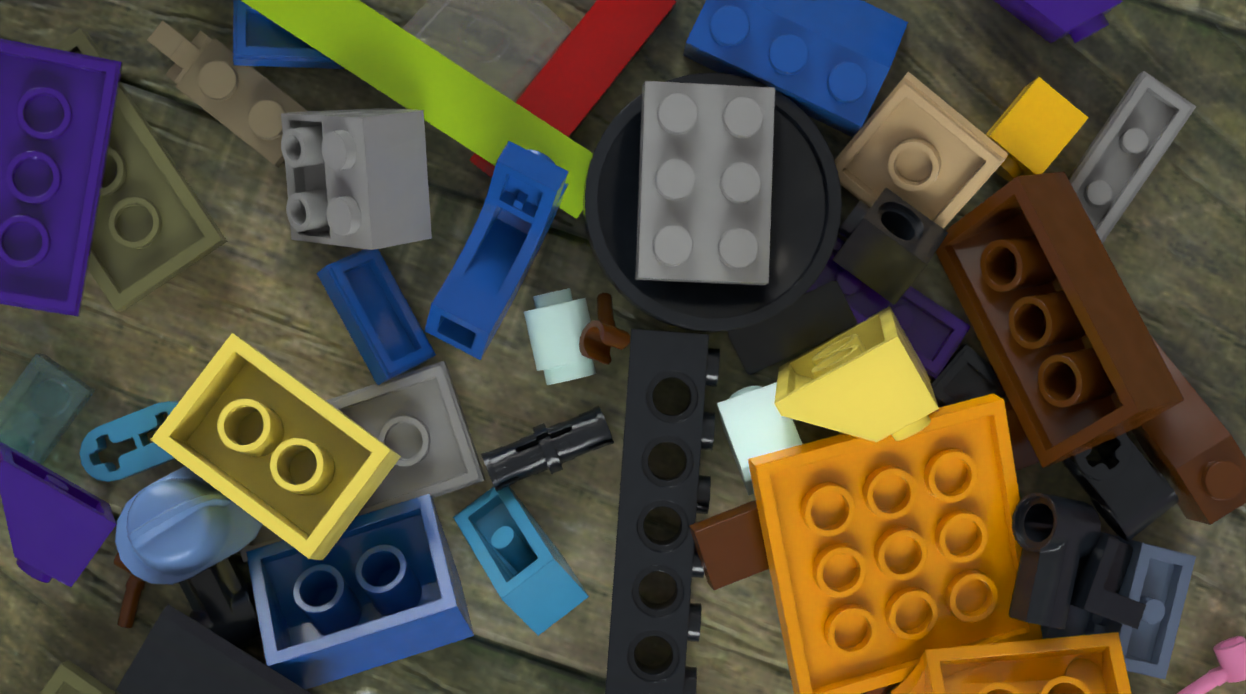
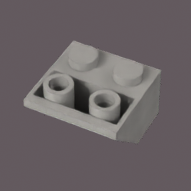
(357, 177)

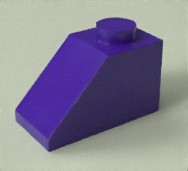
(50, 519)

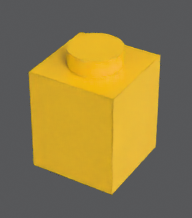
(1034, 129)

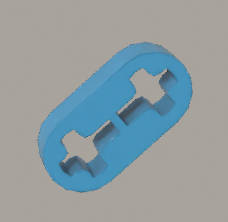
(123, 429)

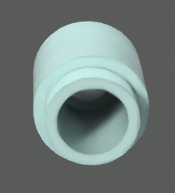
(555, 336)

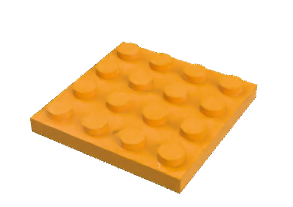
(892, 547)

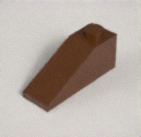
(1195, 454)

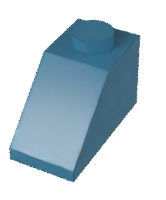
(520, 559)

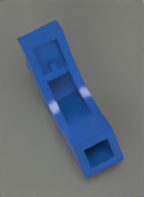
(499, 250)

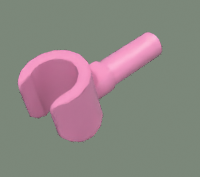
(1232, 668)

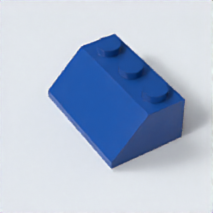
(813, 51)
(370, 602)

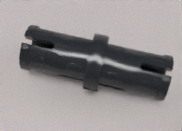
(547, 448)

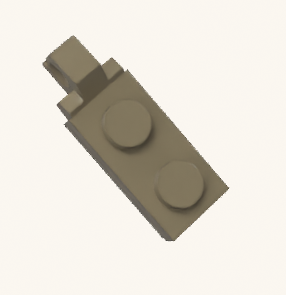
(229, 93)

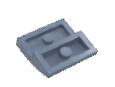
(1152, 578)

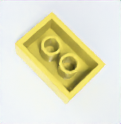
(275, 448)

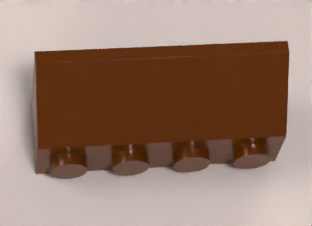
(1055, 318)

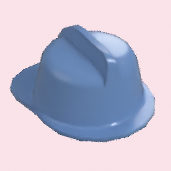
(180, 529)

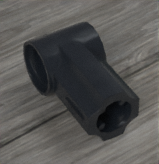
(1052, 539)
(224, 603)

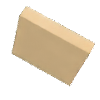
(919, 153)

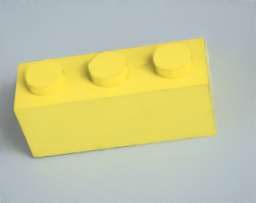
(860, 383)

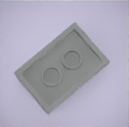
(705, 183)

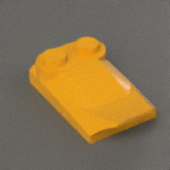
(1023, 667)

